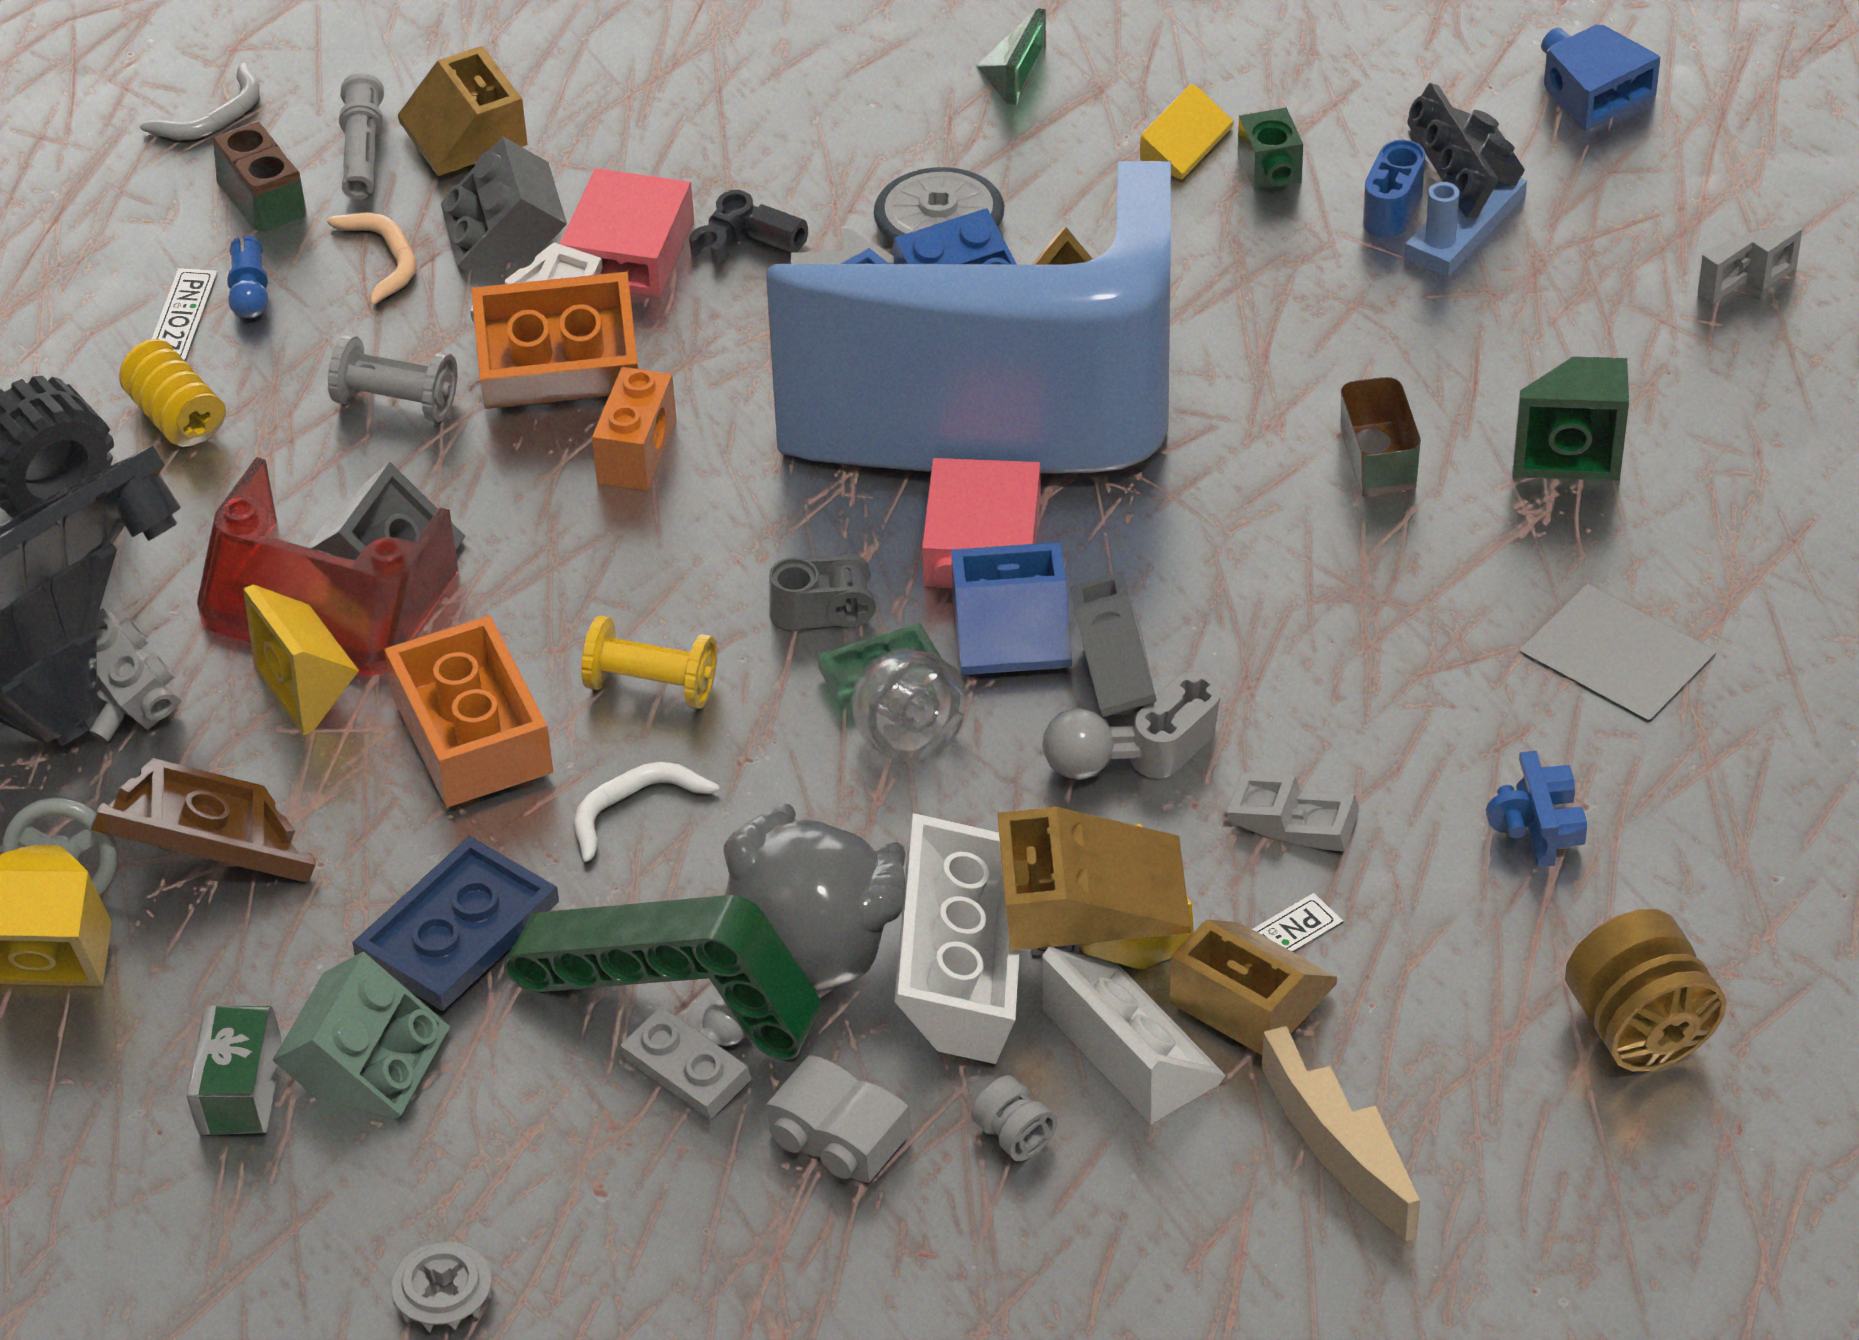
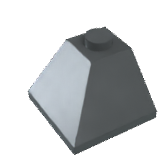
(380, 509)

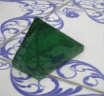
(1016, 57)

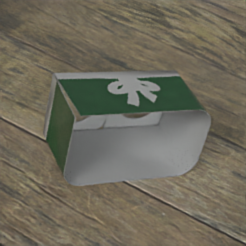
(234, 1070)

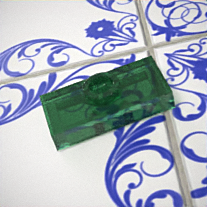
(845, 664)

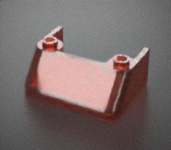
(361, 602)

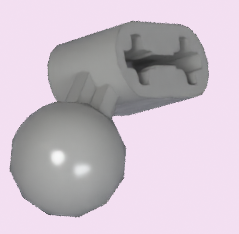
(1159, 744)

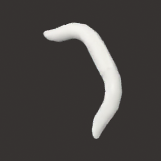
(626, 785)

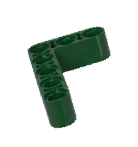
(676, 941)

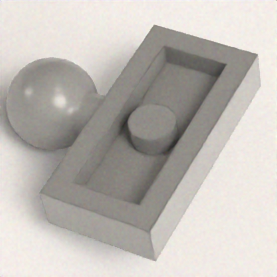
(690, 1060)

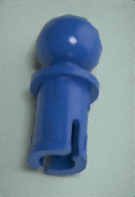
(247, 279)

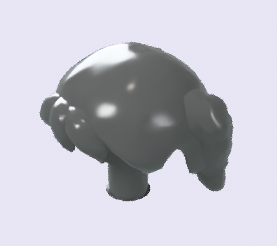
(818, 890)

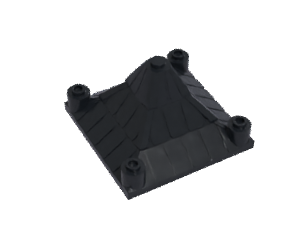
(53, 587)

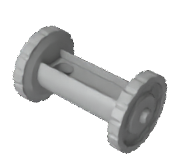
(429, 385)

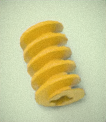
(171, 393)

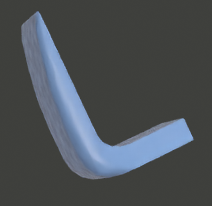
(982, 356)

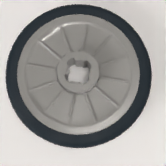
(934, 197)

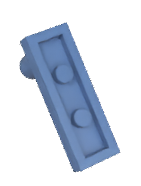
(1448, 235)

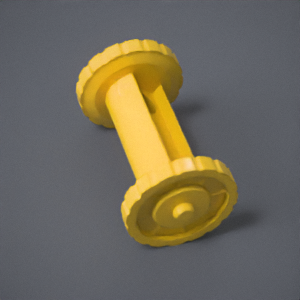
(689, 669)

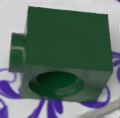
(1270, 149)

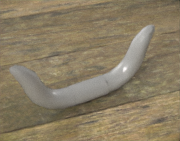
(214, 120)

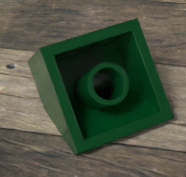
(1574, 421)

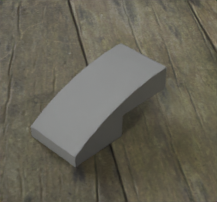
(1753, 257)
(1279, 810)

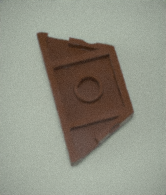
(205, 818)

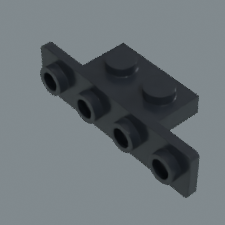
(1463, 148)

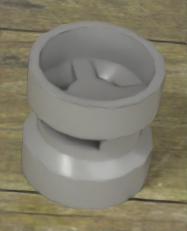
(1009, 1113)

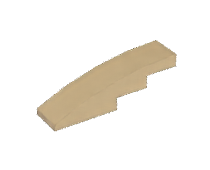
(1346, 1142)

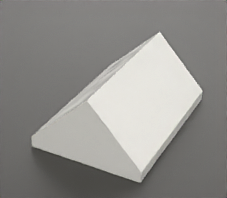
(1125, 1033)

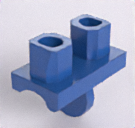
(1533, 809)

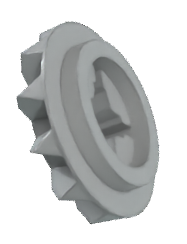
(441, 1264)

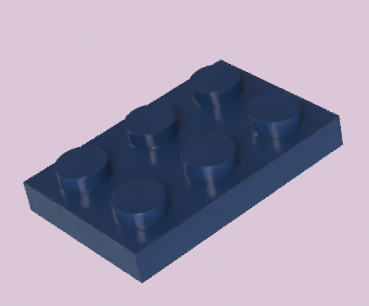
(456, 922)

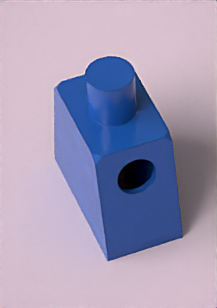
(1598, 73)

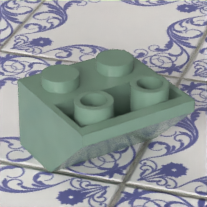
(362, 1039)

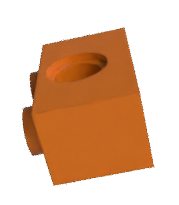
(634, 428)

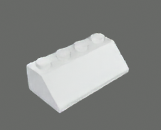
(954, 940)

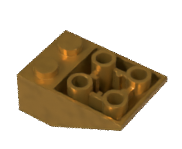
(1088, 879)

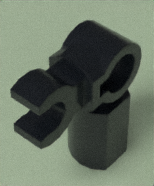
(739, 217)

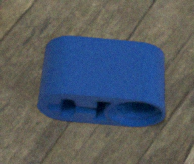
(1393, 188)

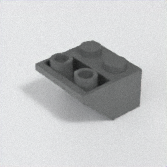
(503, 208)

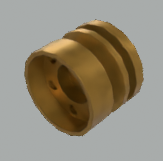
(1645, 990)

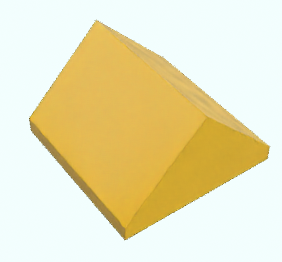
(296, 656)

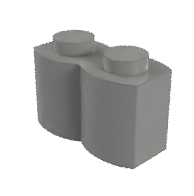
(838, 1118)

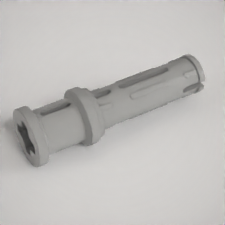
(360, 122)

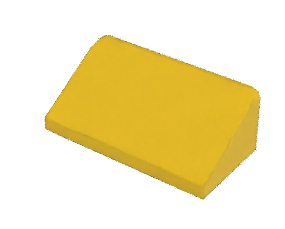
(1185, 131)

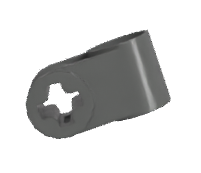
(815, 592)

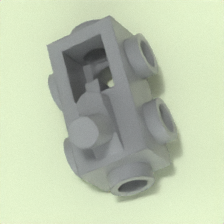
(132, 678)

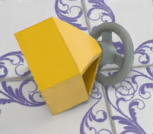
(49, 905)

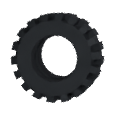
(47, 441)

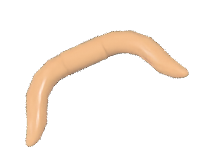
(396, 242)

